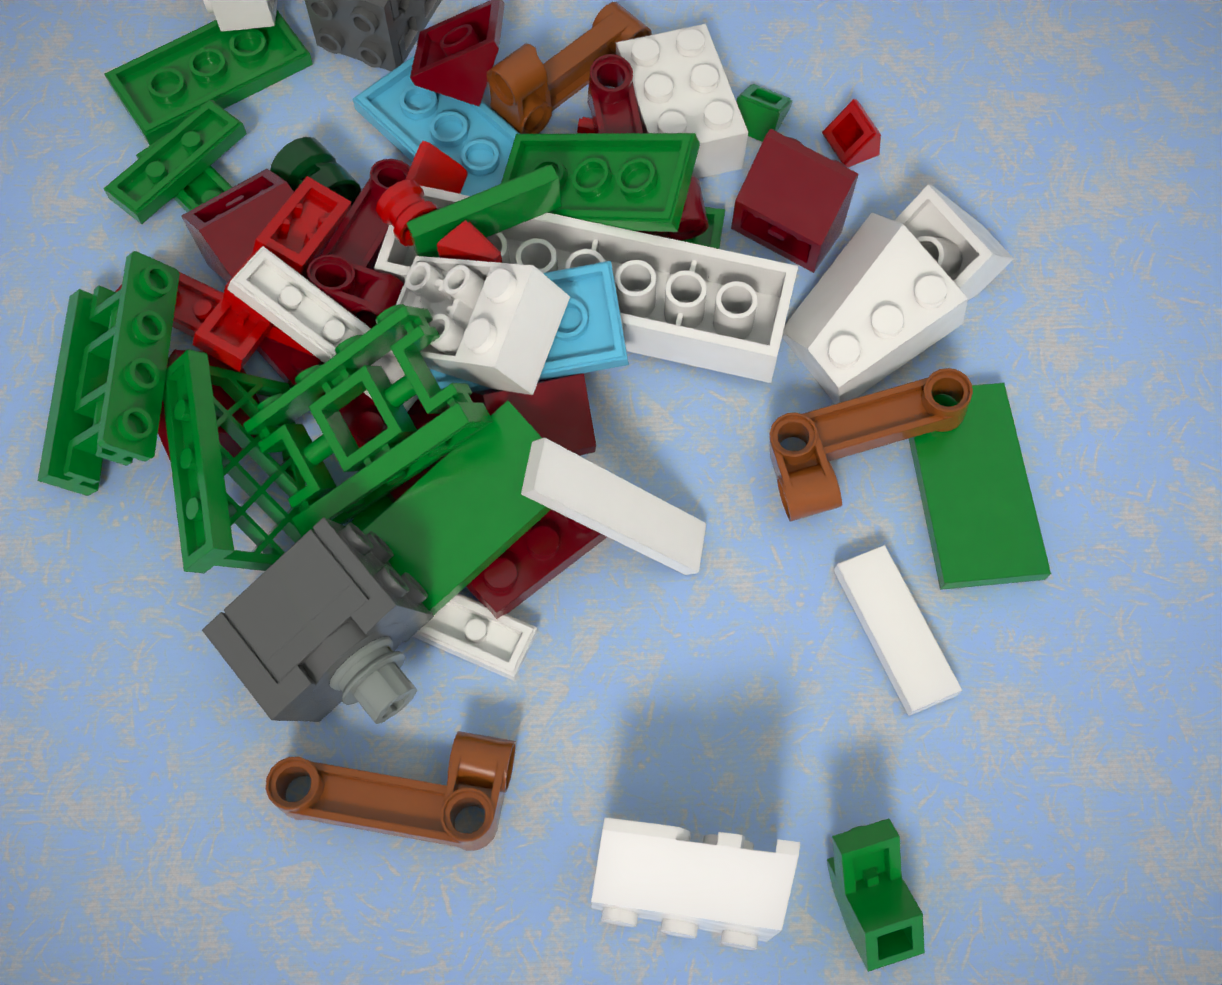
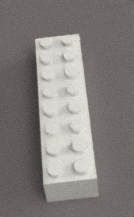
(672, 294)

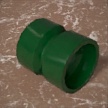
(310, 158)

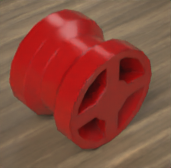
(401, 204)

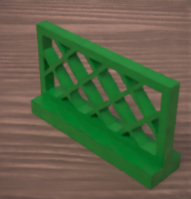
(201, 463)

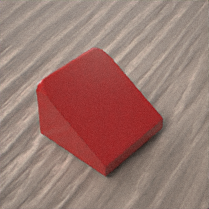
(436, 169)
(468, 244)

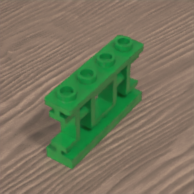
(110, 376)
(394, 453)

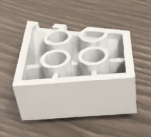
(873, 310)
(693, 885)

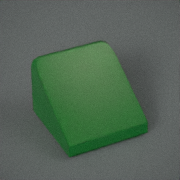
(762, 110)

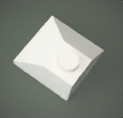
(955, 240)

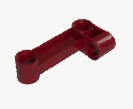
(617, 112)
(349, 259)

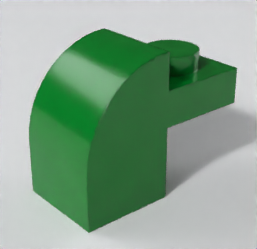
(873, 895)

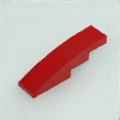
(296, 237)

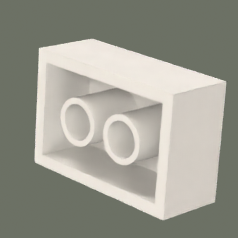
(687, 91)

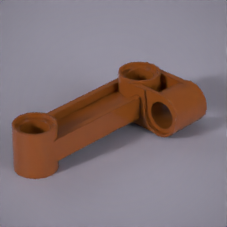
(528, 90)
(854, 426)
(402, 806)

